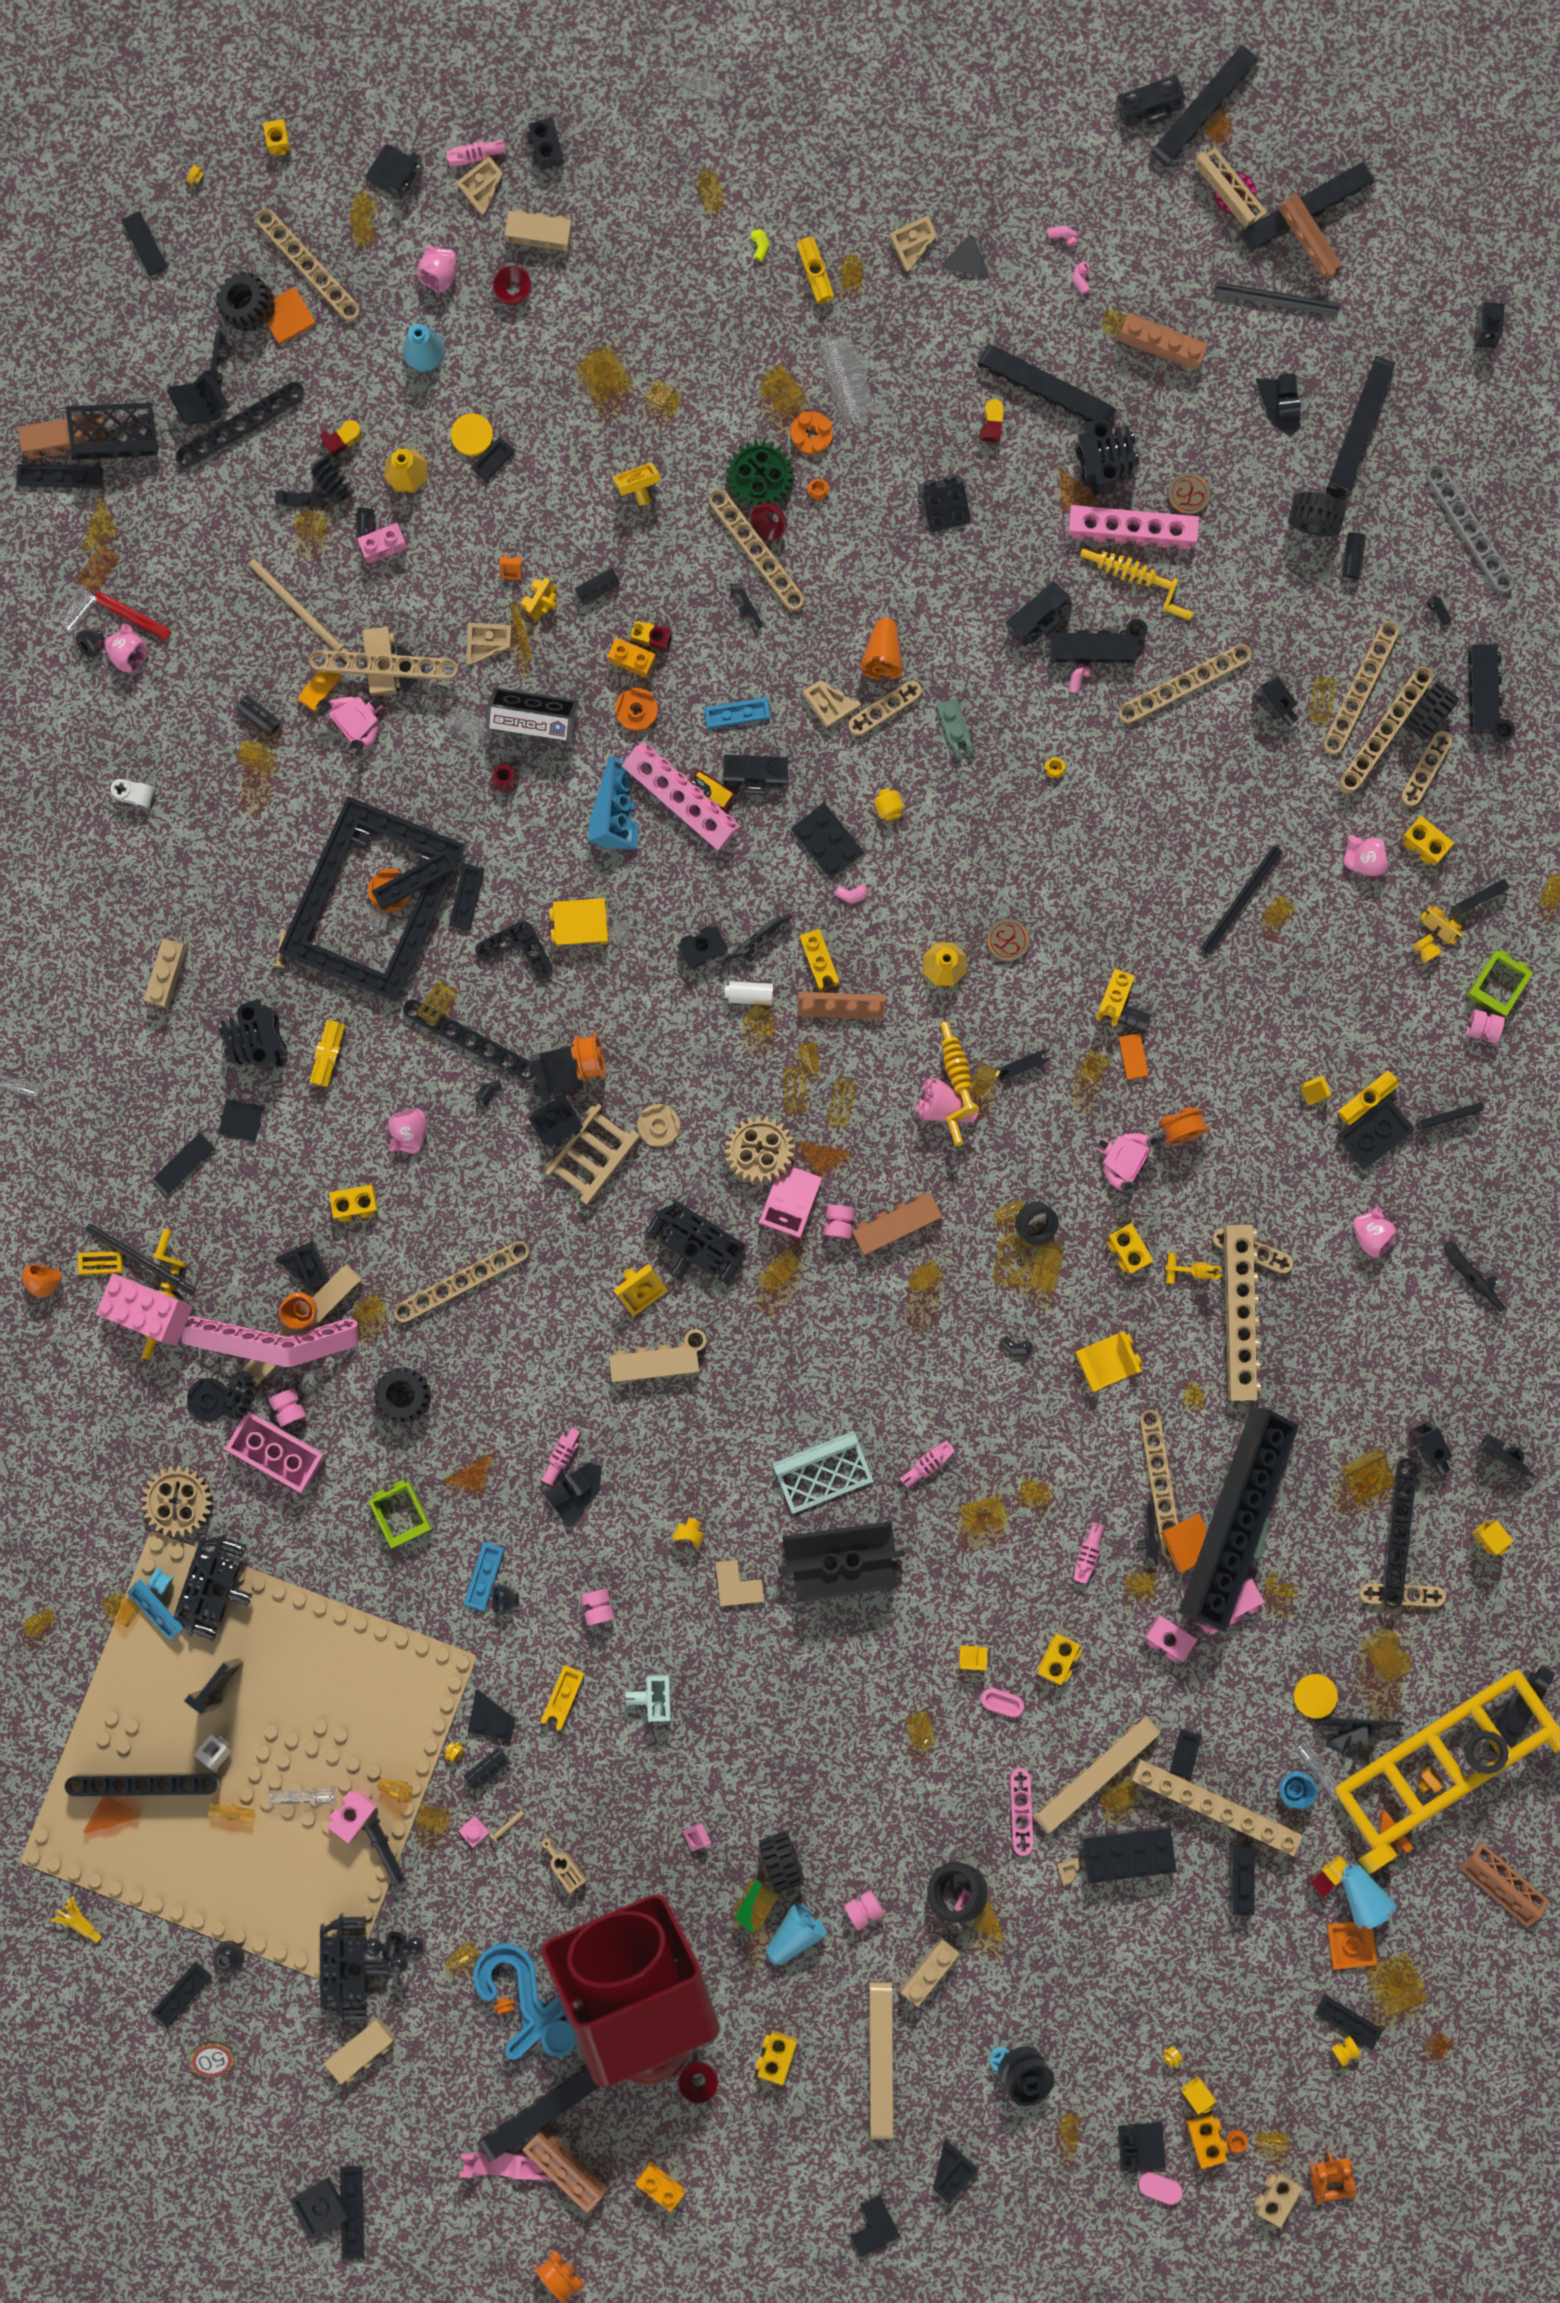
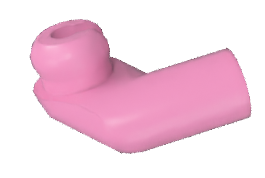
(1065, 232)
(1079, 276)
(1076, 677)
(852, 896)

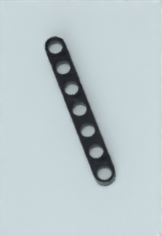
(229, 425)
(480, 1043)
(1392, 1542)

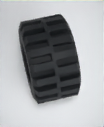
(235, 291)
(1317, 514)
(1431, 711)
(420, 1401)
(781, 1861)

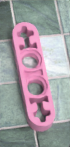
(1025, 1811)

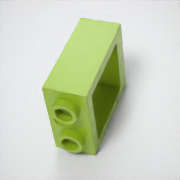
(1489, 1002)
(410, 1534)

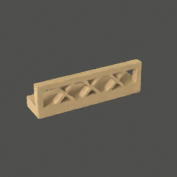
(1227, 191)

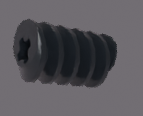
(330, 481)

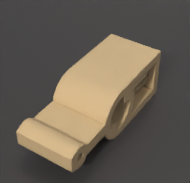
(570, 1875)

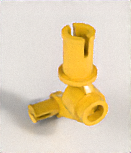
(1199, 1269)

